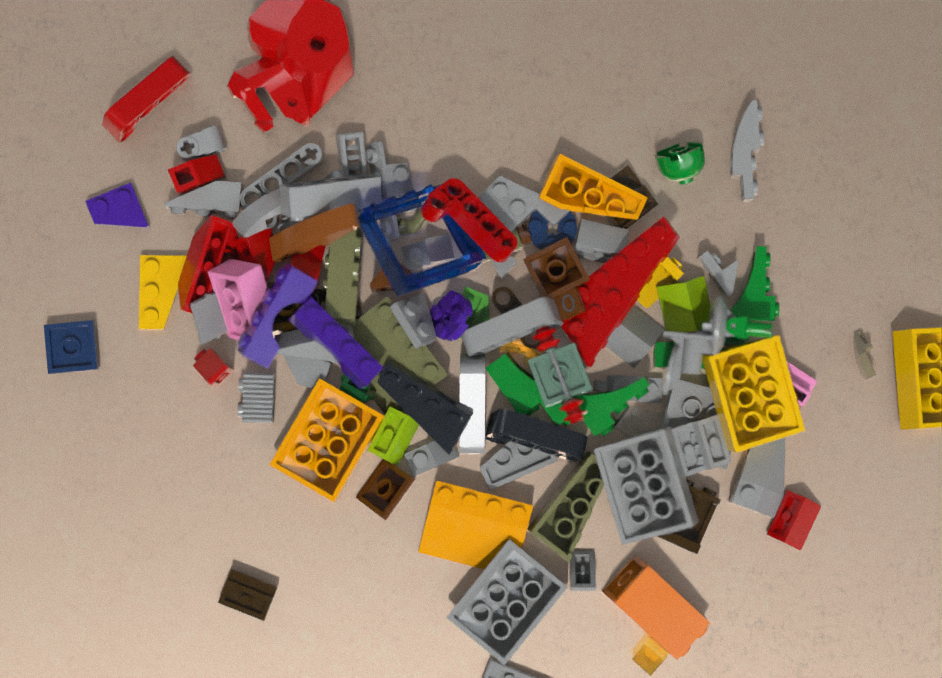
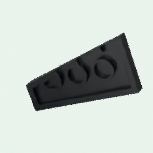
(429, 407)

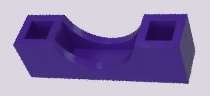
(289, 288)
(322, 328)

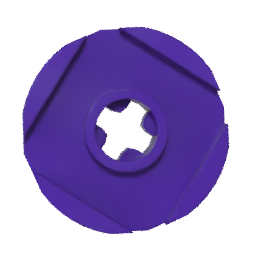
(450, 316)

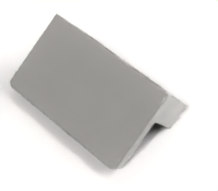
(600, 241)

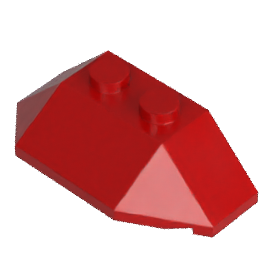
(208, 249)

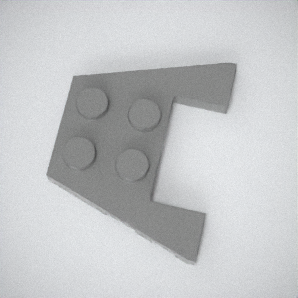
(512, 205)

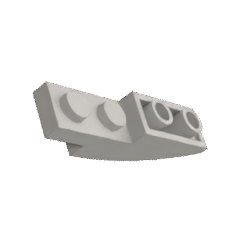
(746, 141)

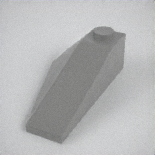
(761, 479)

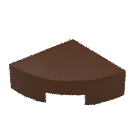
(524, 234)

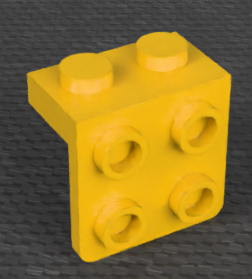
(665, 273)

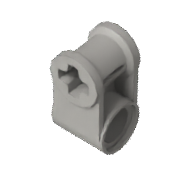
(206, 143)

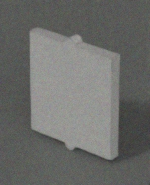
(208, 318)

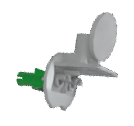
(690, 347)

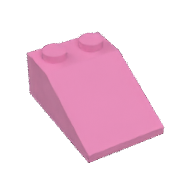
(239, 292)

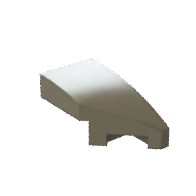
(860, 347)

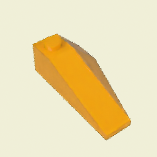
(581, 189)

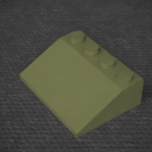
(386, 340)

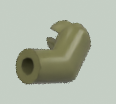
(411, 226)

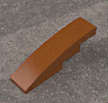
(314, 231)

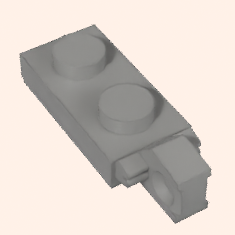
(618, 381)

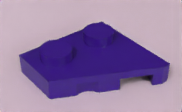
(117, 208)

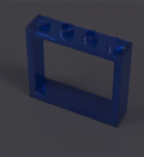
(401, 283)

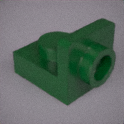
(363, 395)

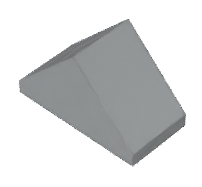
(582, 571)

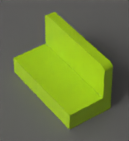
(393, 436)

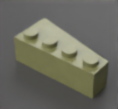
(343, 277)
(569, 508)

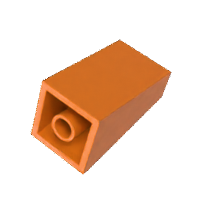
(656, 607)

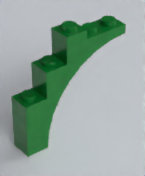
(750, 303)
(524, 396)

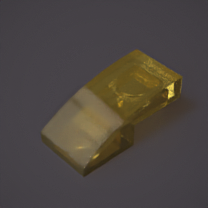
(520, 349)
(650, 656)

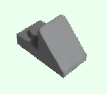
(427, 252)
(723, 279)
(428, 457)

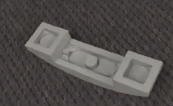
(253, 217)

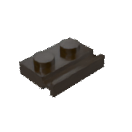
(247, 594)

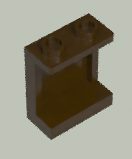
(705, 505)

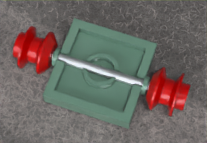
(559, 375)

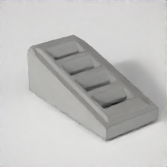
(343, 157)

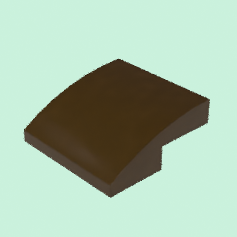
(628, 178)

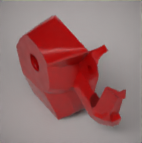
(302, 59)

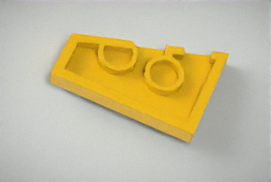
(158, 289)

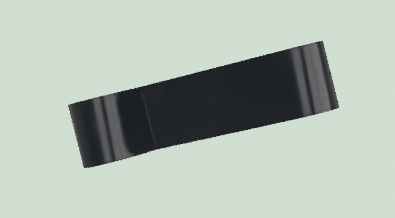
(536, 434)

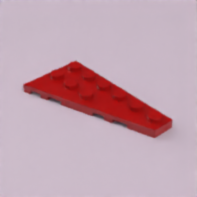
(616, 289)

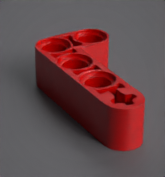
(143, 98)
(495, 241)

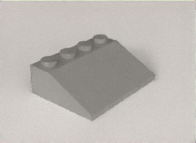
(646, 485)
(507, 602)

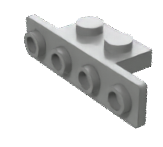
(394, 182)

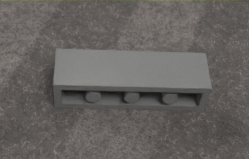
(323, 195)

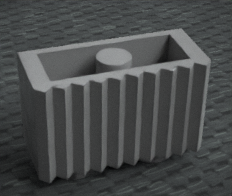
(257, 397)

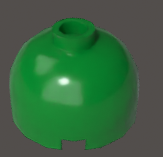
(681, 162)

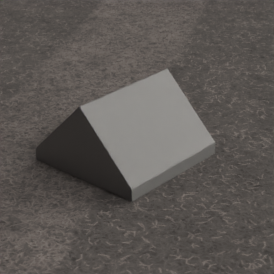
(634, 337)

